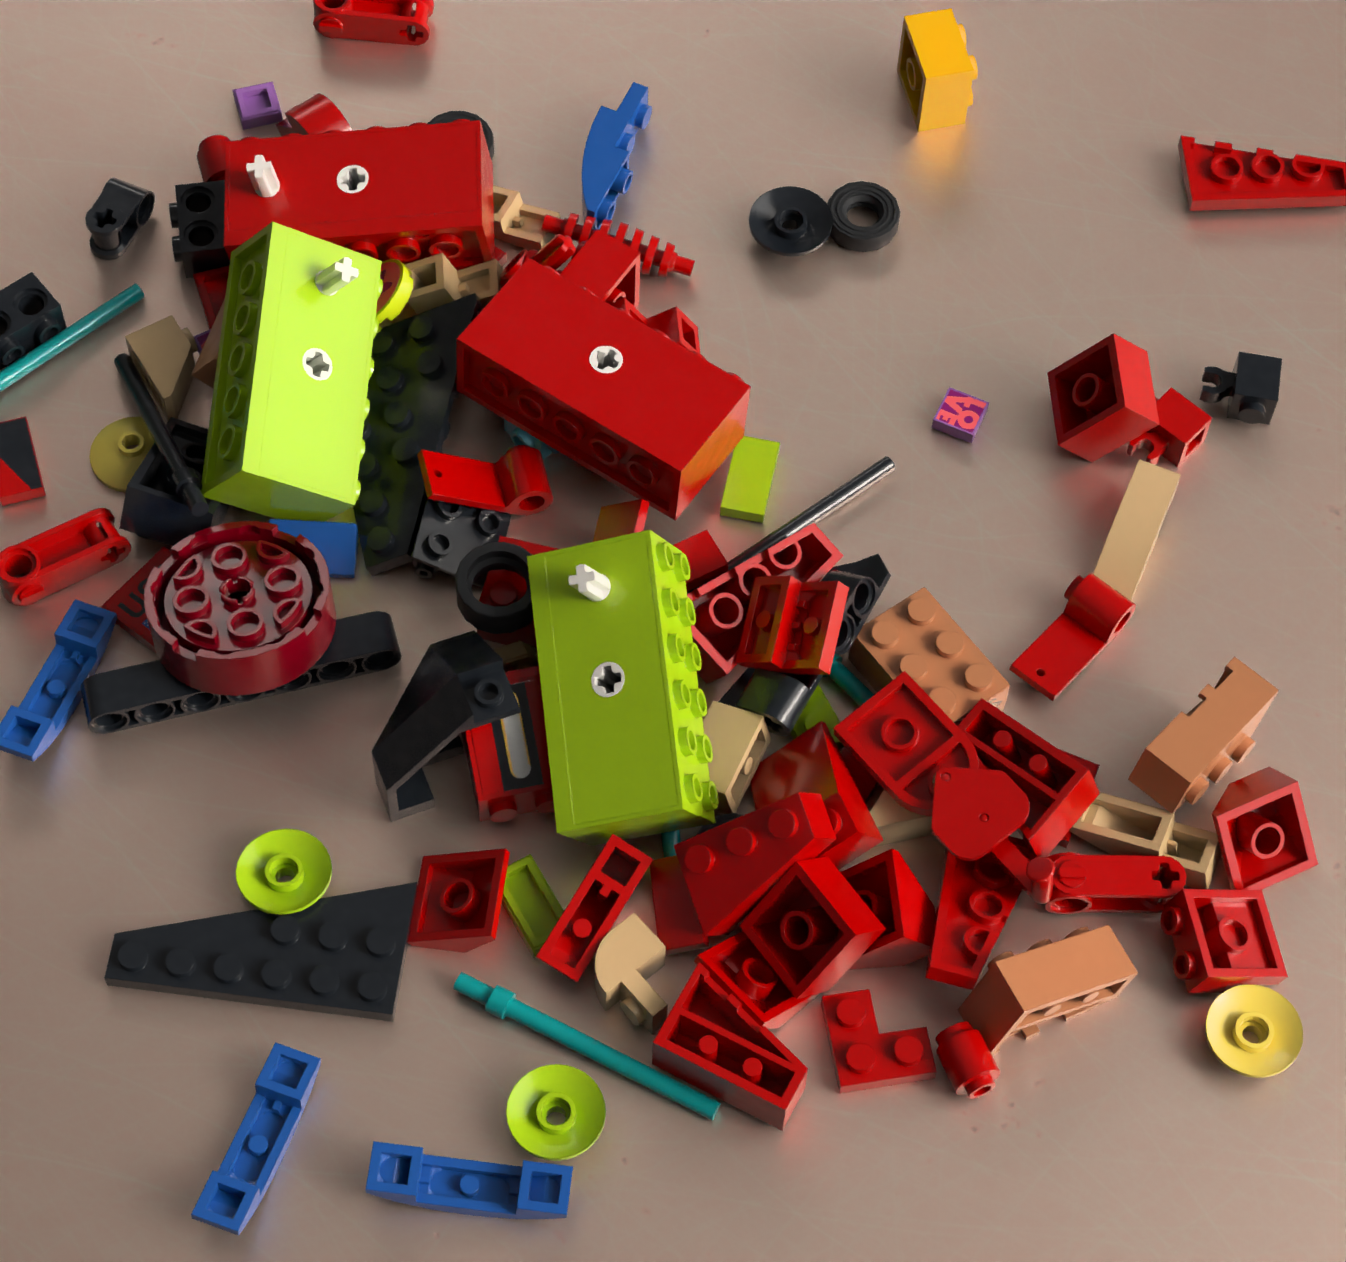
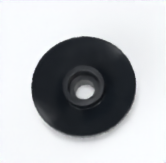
(791, 209)

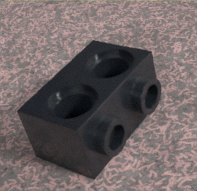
(200, 225)
(27, 318)

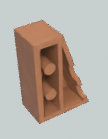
(1047, 983)

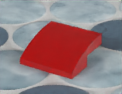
(792, 625)

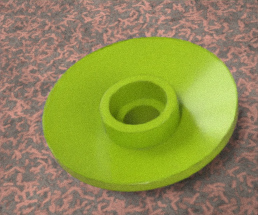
(279, 855)
(549, 1091)

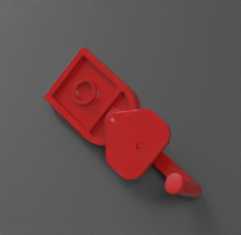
(973, 810)

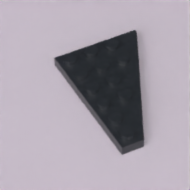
(407, 413)

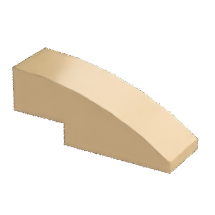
(1136, 527)
(1141, 829)

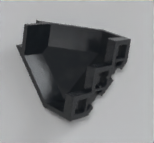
(451, 692)

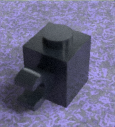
(1250, 387)

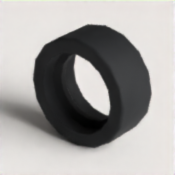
(480, 561)

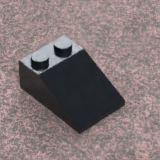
(150, 500)

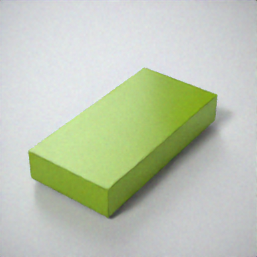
(750, 479)
(530, 903)

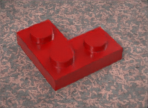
(864, 1056)

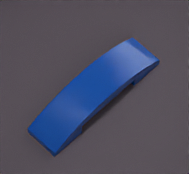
(56, 690)
(260, 1141)
(468, 1186)

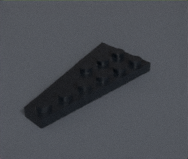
(329, 958)

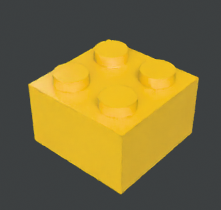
(936, 69)

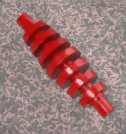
(649, 255)

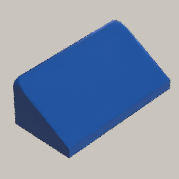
(334, 540)

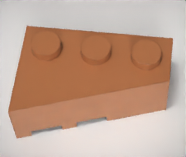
(1206, 739)

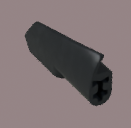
(785, 695)

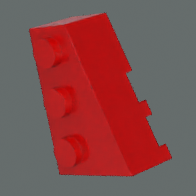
(1053, 781)
(746, 857)
(728, 1053)

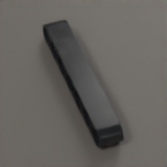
(152, 695)

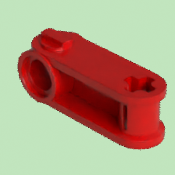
(374, 20)
(61, 557)
(1113, 883)

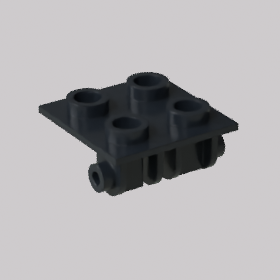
(450, 533)

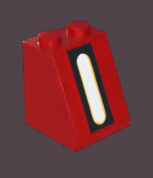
(511, 756)

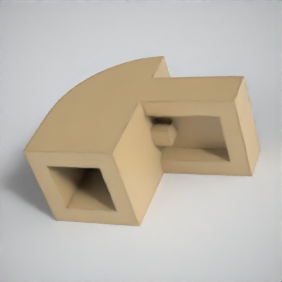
(439, 283)
(623, 965)

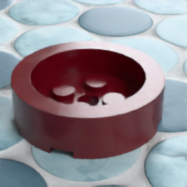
(248, 644)

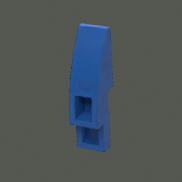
(608, 152)

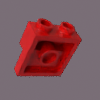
(1222, 939)

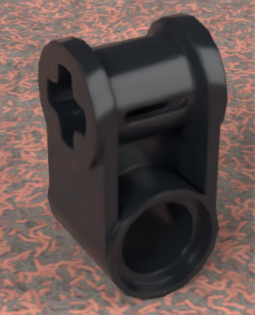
(118, 217)

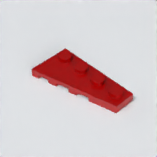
(1239, 179)
(970, 916)

